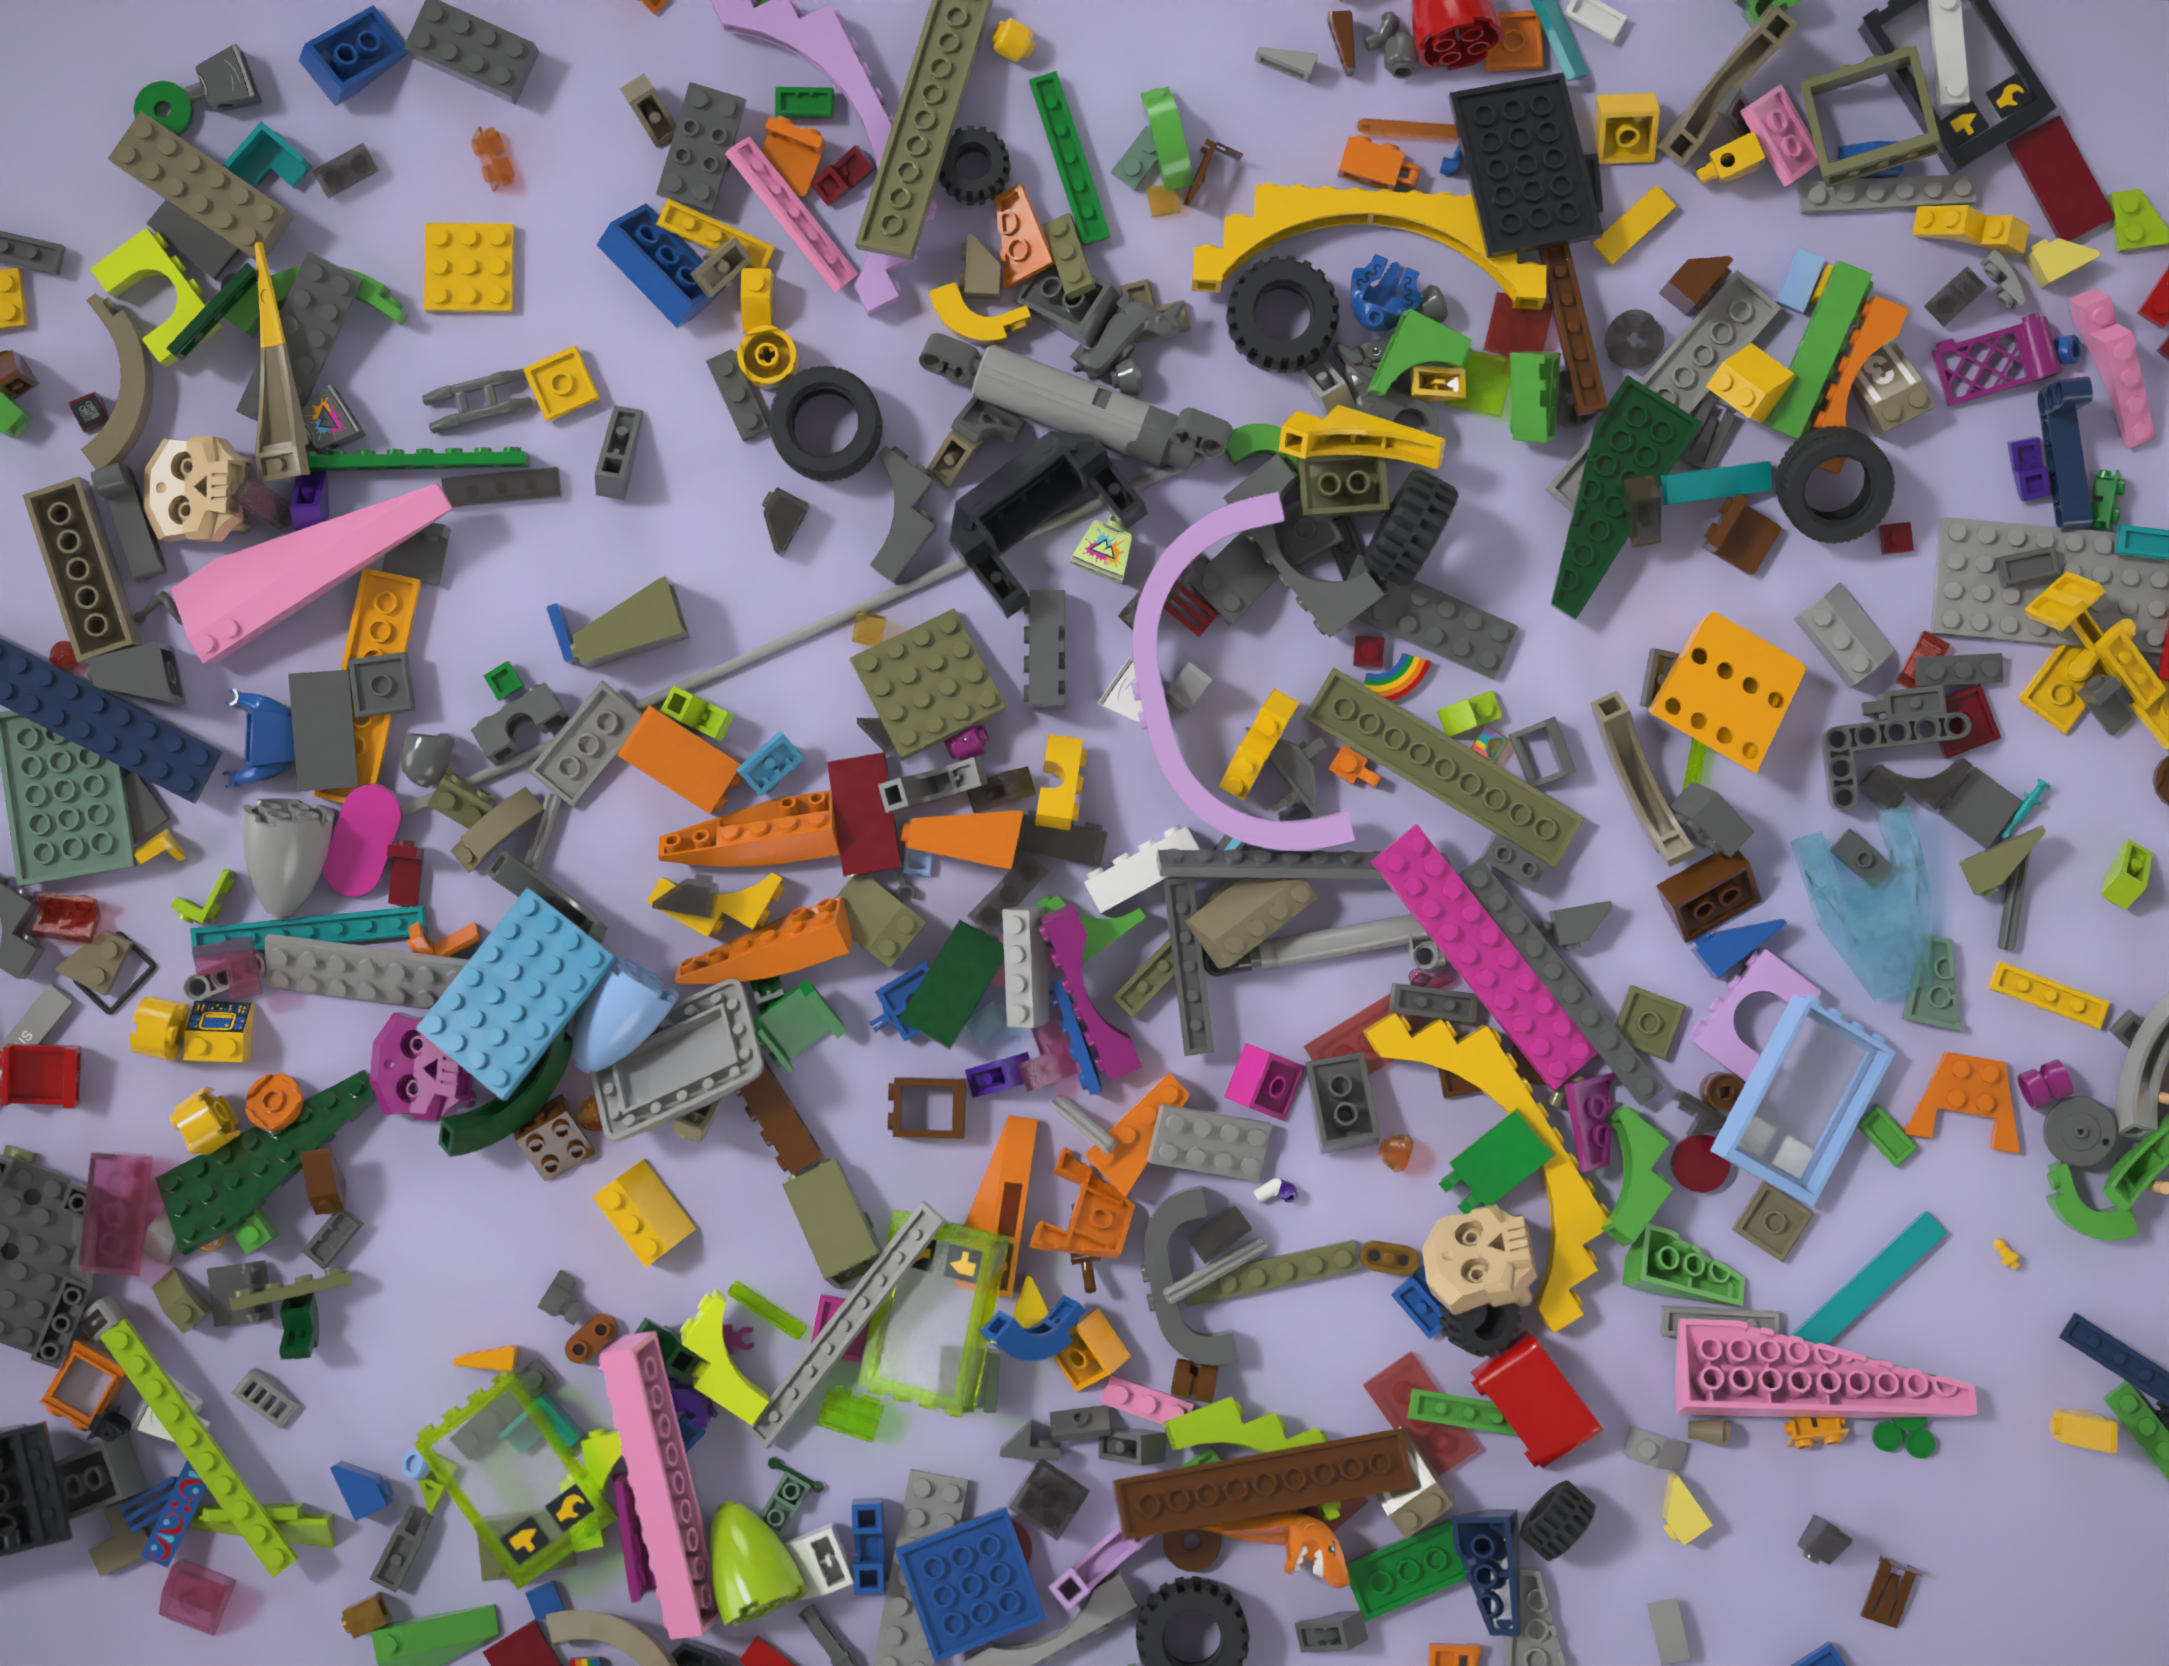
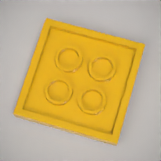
(469, 267)

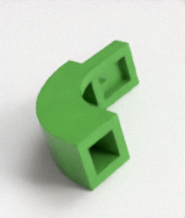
(1168, 138)
(1256, 440)
(2070, 1210)

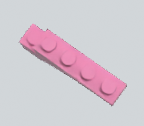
(2117, 362)

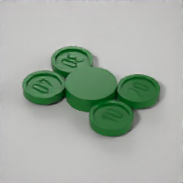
(1917, 1442)

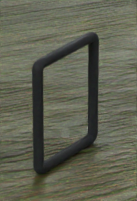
(136, 984)

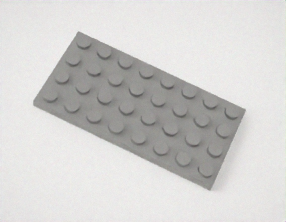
(1974, 604)

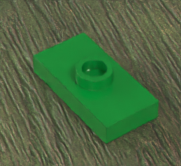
(804, 102)

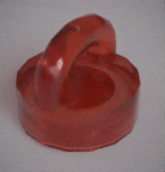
(63, 656)

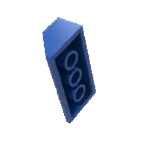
(656, 264)

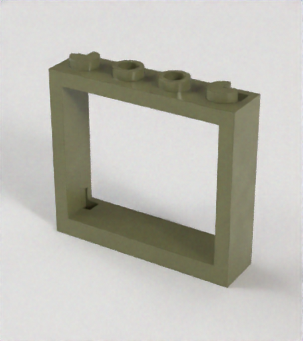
(1883, 157)

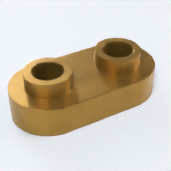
(1388, 1257)

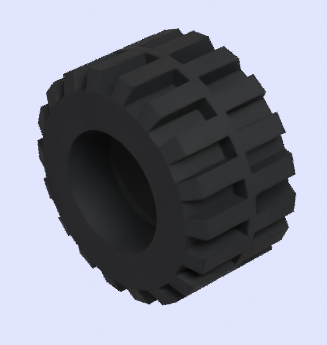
(982, 188)
(1489, 1336)
(1557, 1520)

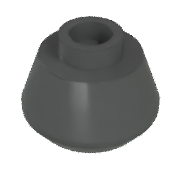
(1433, 304)
(1127, 377)

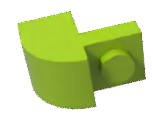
(697, 713)

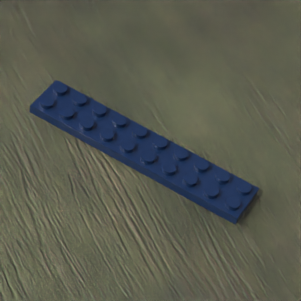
(104, 724)

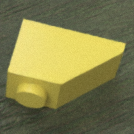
(2057, 259)
(1682, 1513)

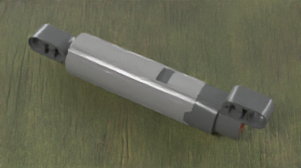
(1078, 404)

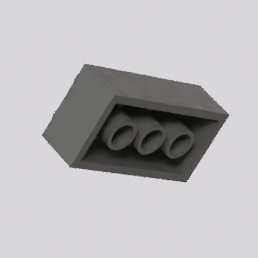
(471, 49)

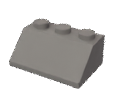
(1844, 635)

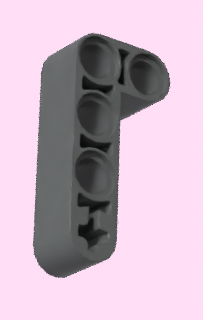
(136, 534)

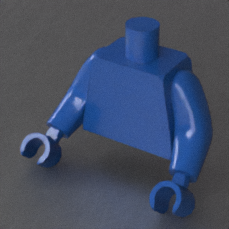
(267, 739)

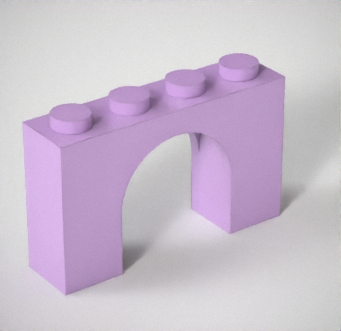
(1717, 1033)
(1093, 1567)

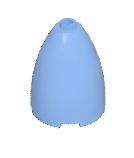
(619, 1015)

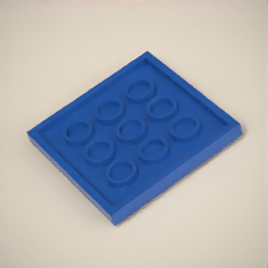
(970, 1584)

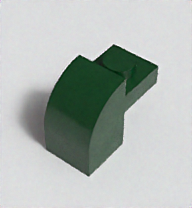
(300, 1327)
(675, 1356)

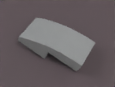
(2009, 290)
(1669, 1631)

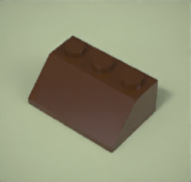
(1709, 893)

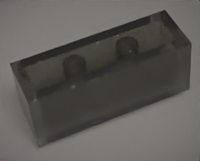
(1077, 845)

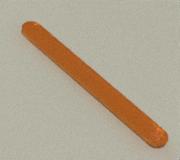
(1407, 128)

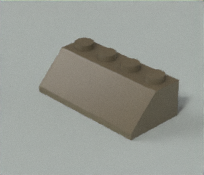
(1248, 915)

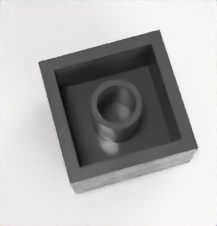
(1710, 819)

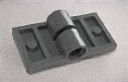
(699, 146)

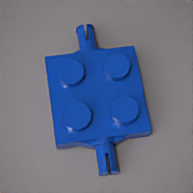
(896, 997)

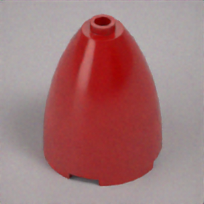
(1435, 34)

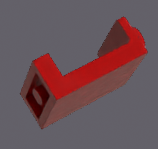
(40, 1074)

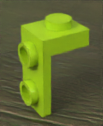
(190, 911)

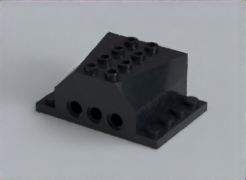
(30, 1491)

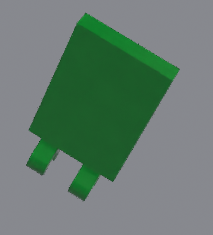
(1498, 1161)

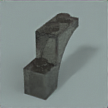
(1887, 788)

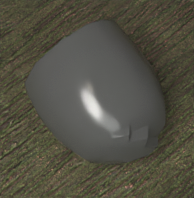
(426, 757)

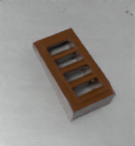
(1341, 29)

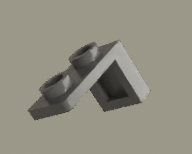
(2104, 704)

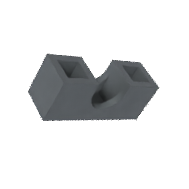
(497, 732)

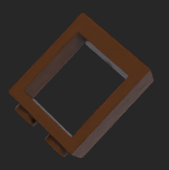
(958, 1109)

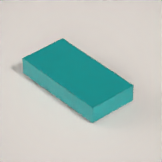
(2142, 542)

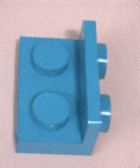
(770, 764)

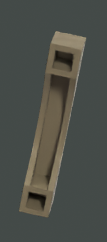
(1742, 63)

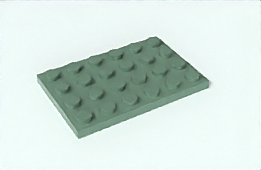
(61, 805)

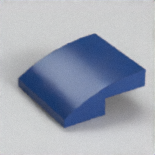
(1419, 1303)

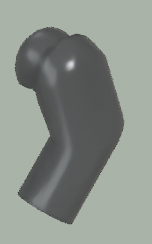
(1388, 28)

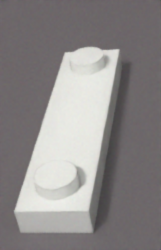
(1949, 53)

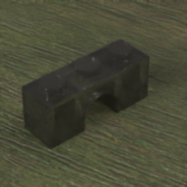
(1008, 893)

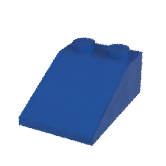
(352, 54)

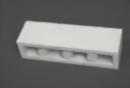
(1136, 872)

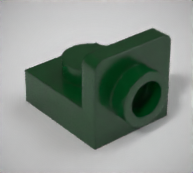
(767, 991)

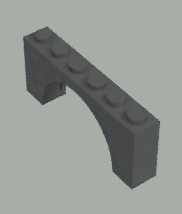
(1330, 602)

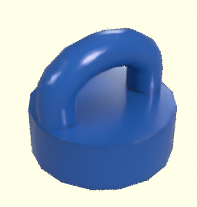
(2068, 349)

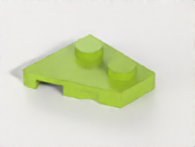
(2136, 222)

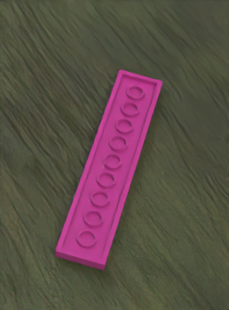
(1484, 957)

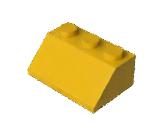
(644, 1213)

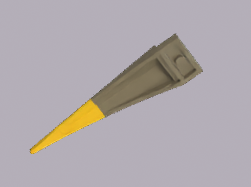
(281, 426)

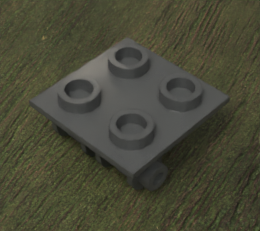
(230, 1278)

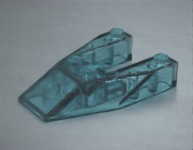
(1880, 922)

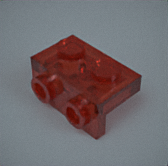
(66, 917)

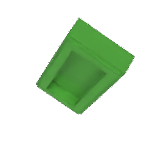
(1886, 1135)

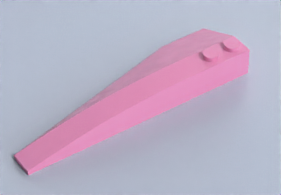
(1728, 1365)

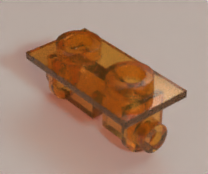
(487, 147)

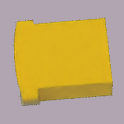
(157, 844)

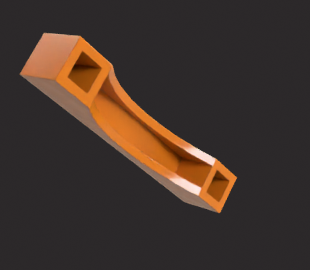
(1879, 325)

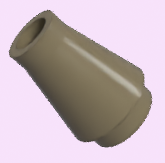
(1711, 1431)

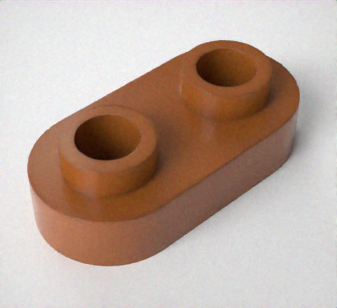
(590, 1338)

